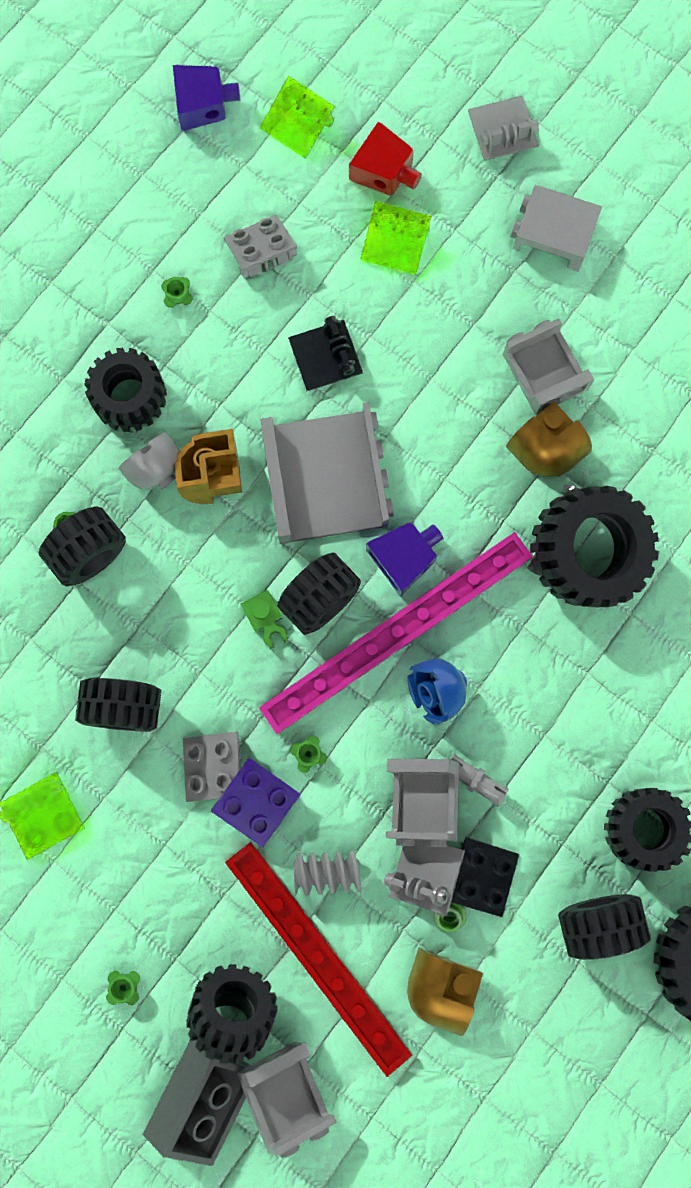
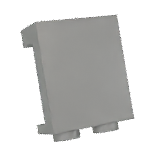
(556, 224)
(545, 366)
(424, 801)
(285, 1100)

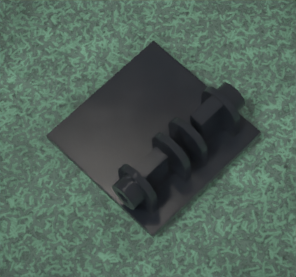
(325, 354)
(484, 877)

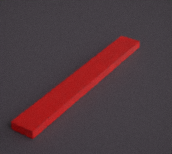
(319, 959)

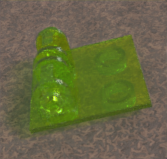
(297, 117)
(395, 237)
(41, 816)

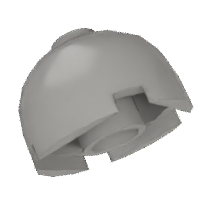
(152, 464)

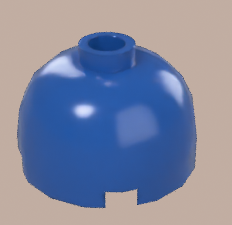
(438, 689)

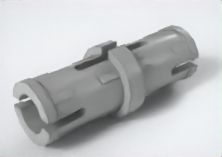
(479, 782)

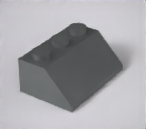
(196, 1108)

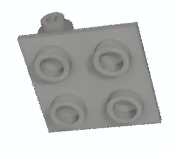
(504, 128)
(260, 244)
(210, 764)
(426, 876)

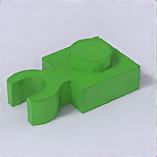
(263, 615)

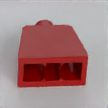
(384, 162)

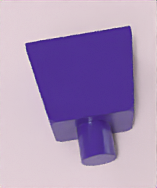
(201, 95)
(404, 554)

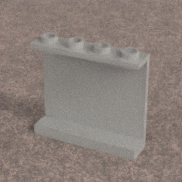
(326, 476)

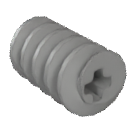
(327, 872)

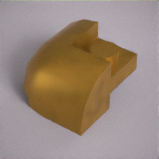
(550, 443)
(208, 467)
(443, 991)

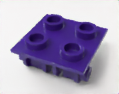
(255, 802)

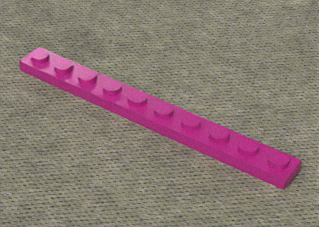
(395, 633)

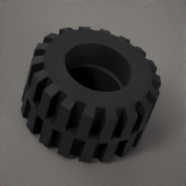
(123, 367)
(82, 546)
(318, 593)
(118, 704)
(675, 824)
(604, 927)
(225, 1037)

